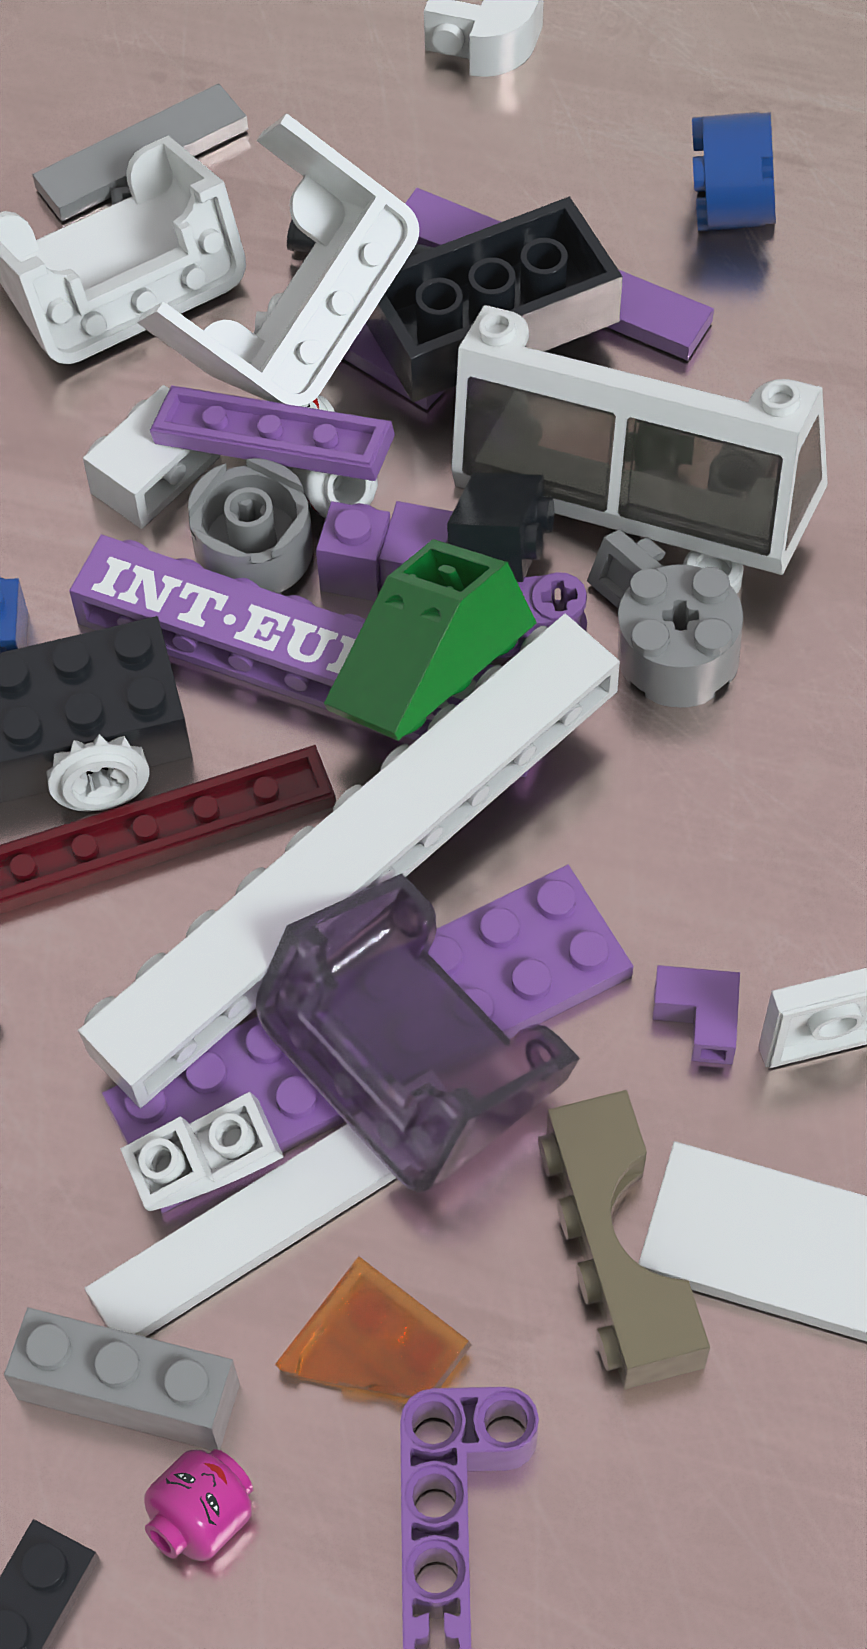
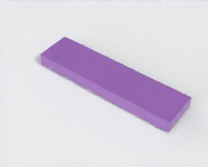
(273, 432)

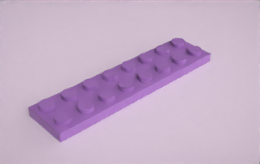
(512, 957)

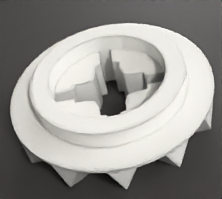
(103, 788)

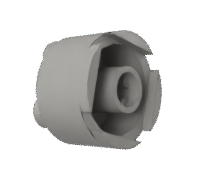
(252, 524)
(679, 633)

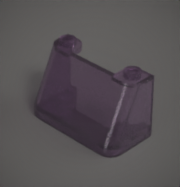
(399, 1038)

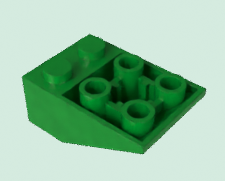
(428, 637)

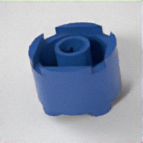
(734, 171)

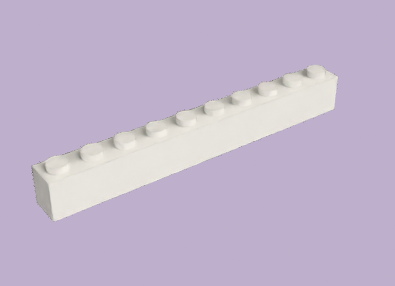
(374, 833)

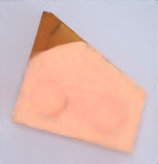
(374, 1339)

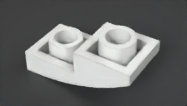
(201, 1155)

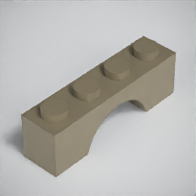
(647, 1318)

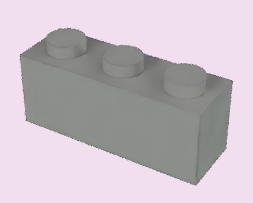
(122, 1379)

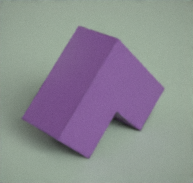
(707, 1001)

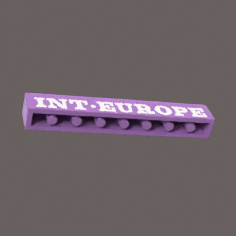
(223, 621)

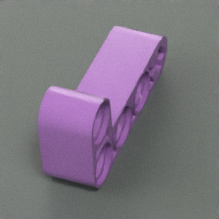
(446, 1468)

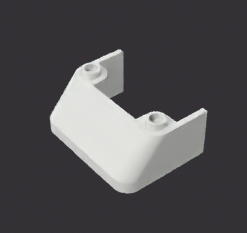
(358, 250)

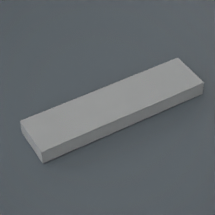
(90, 174)

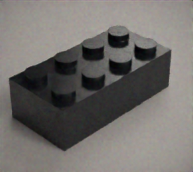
(534, 265)
(84, 687)

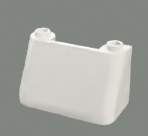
(103, 272)

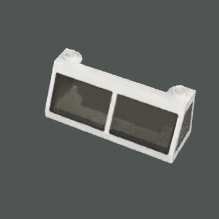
(641, 449)

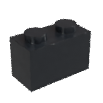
(503, 518)

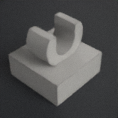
(619, 561)

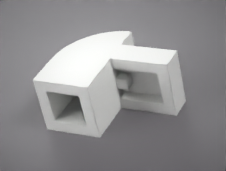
(493, 35)

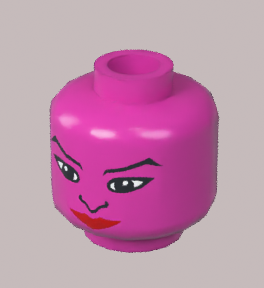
(198, 1504)

